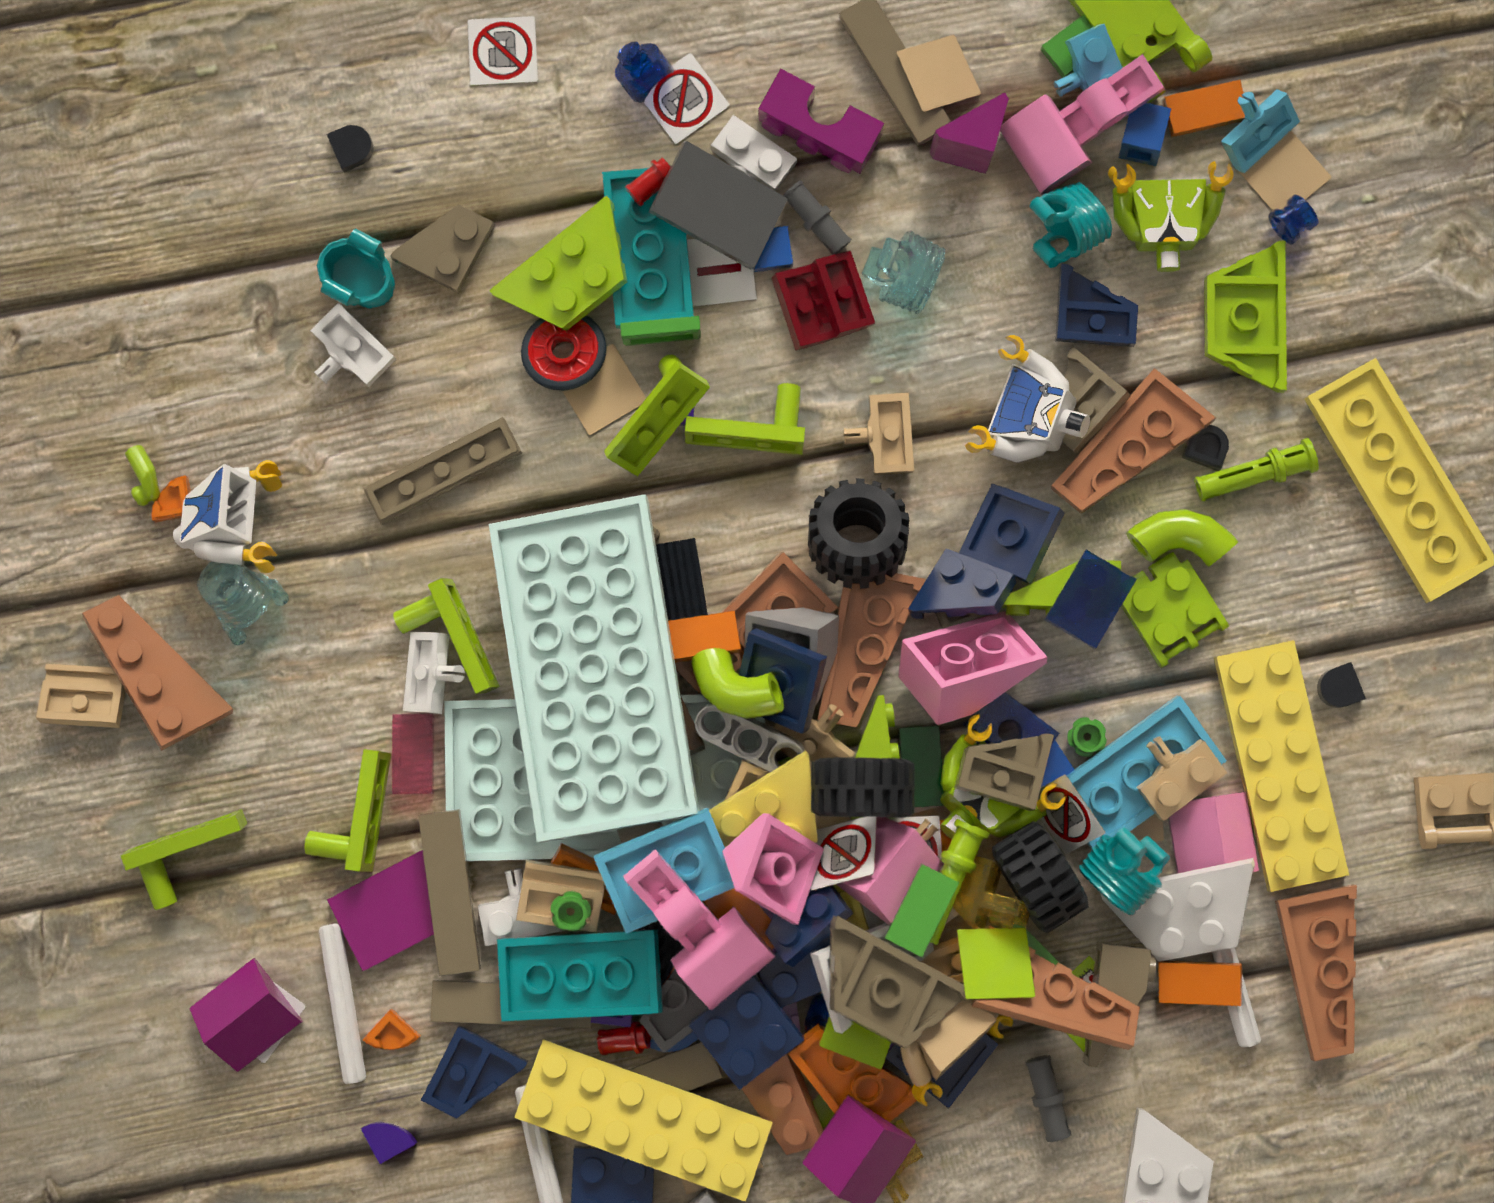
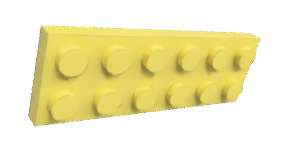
(1401, 480)
(1281, 766)
(643, 1120)

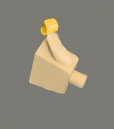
(945, 1043)

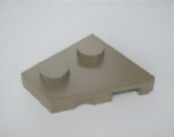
(446, 247)
(1094, 394)
(1006, 770)

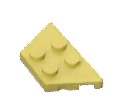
(781, 793)

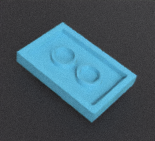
(687, 845)

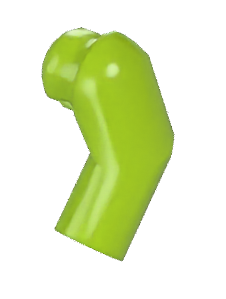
(146, 474)

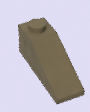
(1124, 972)

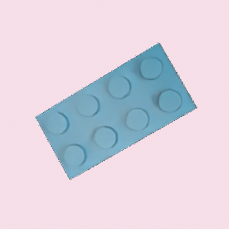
(1111, 776)

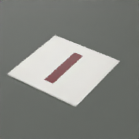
(717, 277)

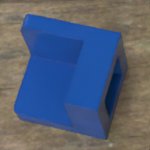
(1145, 134)

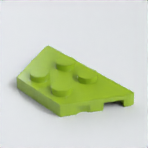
(570, 271)
(1249, 317)

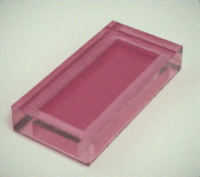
(412, 753)

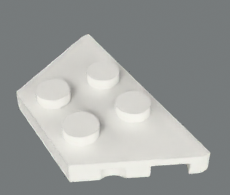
(1193, 911)
(1164, 1166)

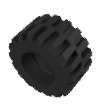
(862, 506)
(862, 787)
(1040, 877)

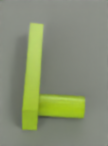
(657, 416)
(777, 437)
(447, 603)
(361, 845)
(150, 854)

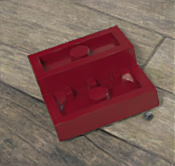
(823, 300)

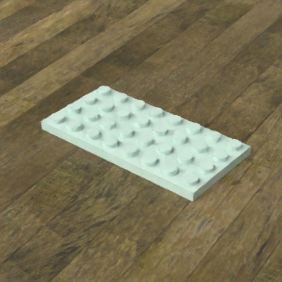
(593, 669)
(491, 784)

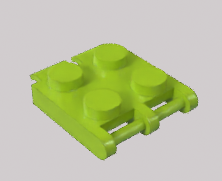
(1171, 608)

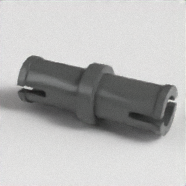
(817, 218)
(1048, 1098)

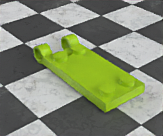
(1136, 20)

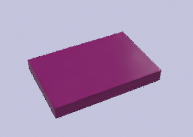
(386, 911)

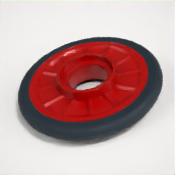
(568, 372)

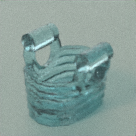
(916, 274)
(238, 596)

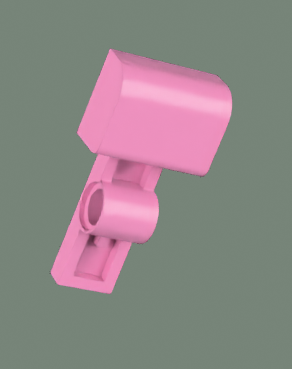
(1052, 140)
(716, 952)

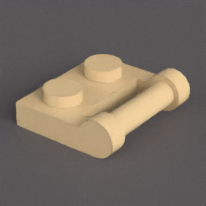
(1454, 796)

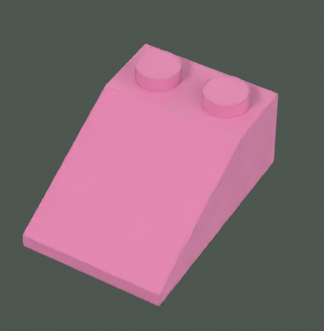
(967, 665)

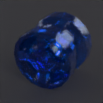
(1293, 219)

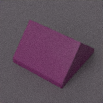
(971, 137)
(244, 1016)
(857, 1153)

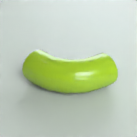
(1181, 530)
(732, 692)

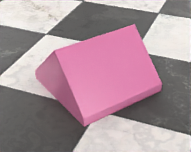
(1212, 832)
(897, 860)
(773, 866)

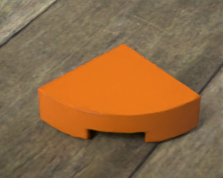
(170, 501)
(391, 1033)

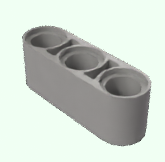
(730, 738)

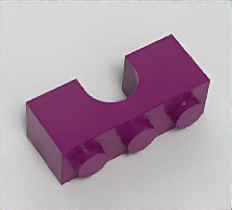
(844, 142)

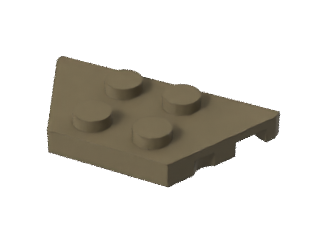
(886, 986)

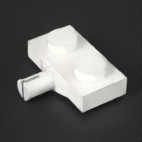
(753, 153)
(350, 347)
(428, 672)
(499, 917)

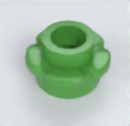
(1095, 729)
(570, 922)

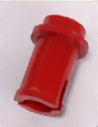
(649, 182)
(624, 1039)

